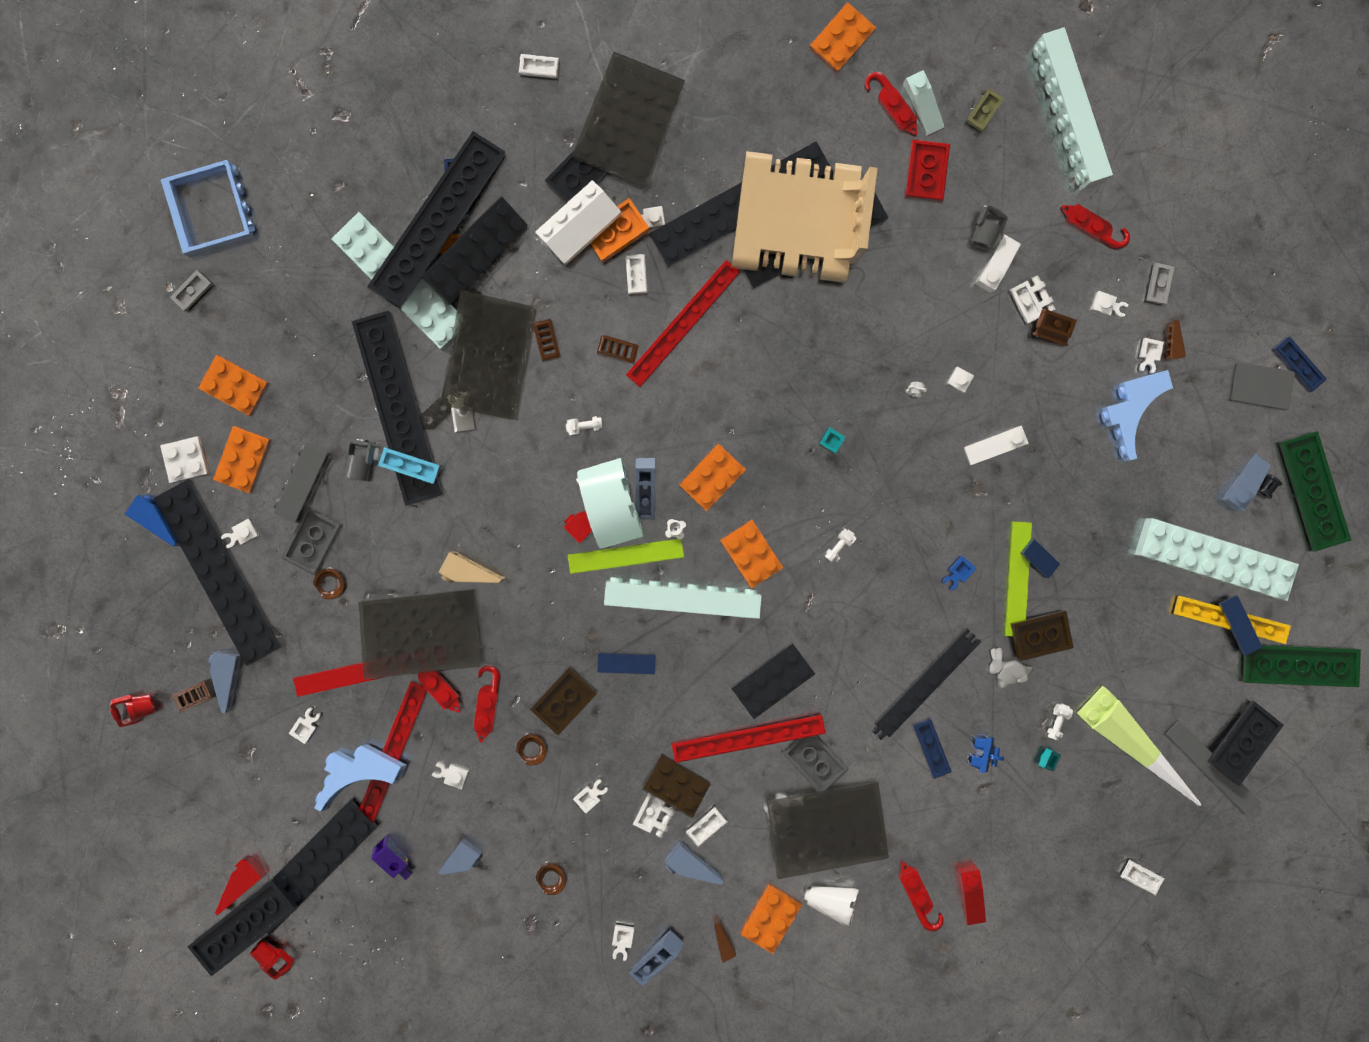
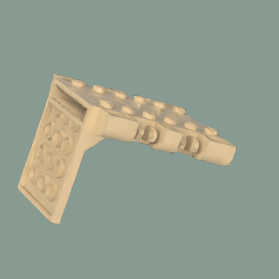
(803, 216)

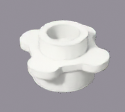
(916, 389)
(680, 525)

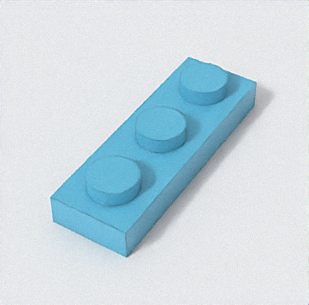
(409, 465)

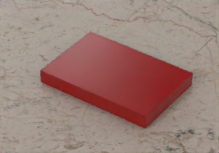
(927, 170)

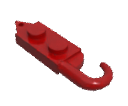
(894, 104)
(1093, 225)
(440, 690)
(486, 704)
(918, 896)

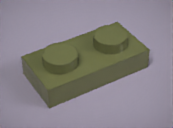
(985, 110)

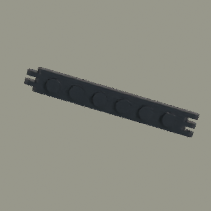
(926, 684)

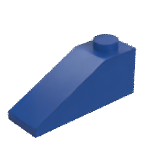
(148, 515)

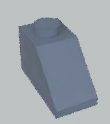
(462, 858)

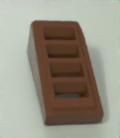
(548, 322)
(1175, 343)
(600, 351)
(206, 688)
(725, 945)

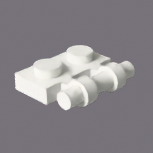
(1027, 301)
(649, 813)

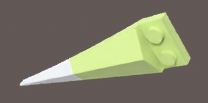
(1115, 723)

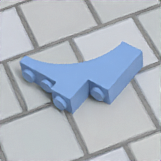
(1125, 416)
(345, 770)

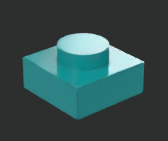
(832, 440)
(1049, 759)

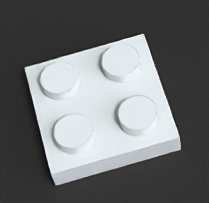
(184, 459)

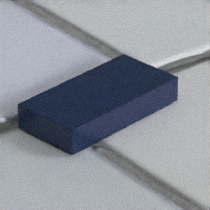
(1040, 558)

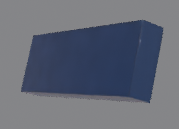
(1300, 364)
(1240, 625)
(626, 663)
(932, 748)

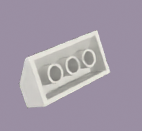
(578, 222)

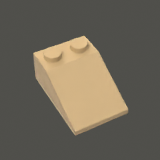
(461, 569)

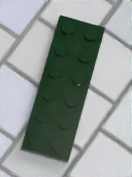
(1315, 491)
(1303, 666)

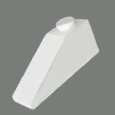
(998, 264)
(996, 445)

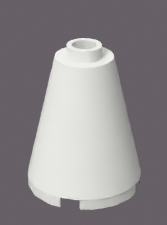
(833, 902)

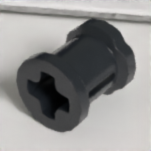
(1275, 482)

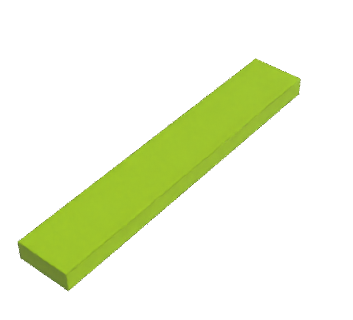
(625, 556)
(1017, 575)

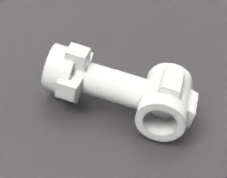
(573, 426)
(846, 537)
(1062, 712)

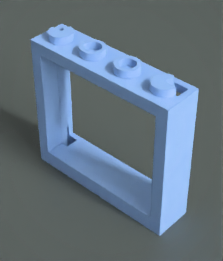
(169, 185)

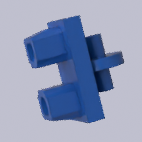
(983, 762)

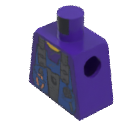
(391, 858)

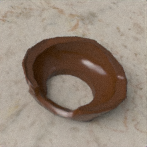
(318, 580)
(535, 760)
(555, 889)

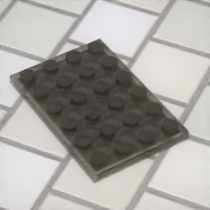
(628, 118)
(487, 355)
(419, 634)
(827, 829)

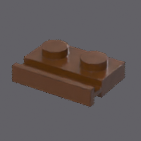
(1054, 327)

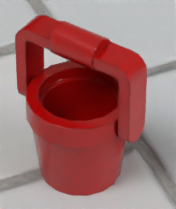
(136, 706)
(267, 955)

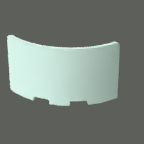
(609, 504)

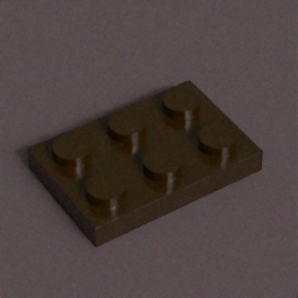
(1042, 635)
(563, 701)
(676, 786)

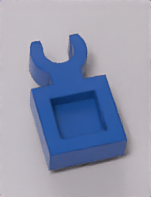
(961, 571)

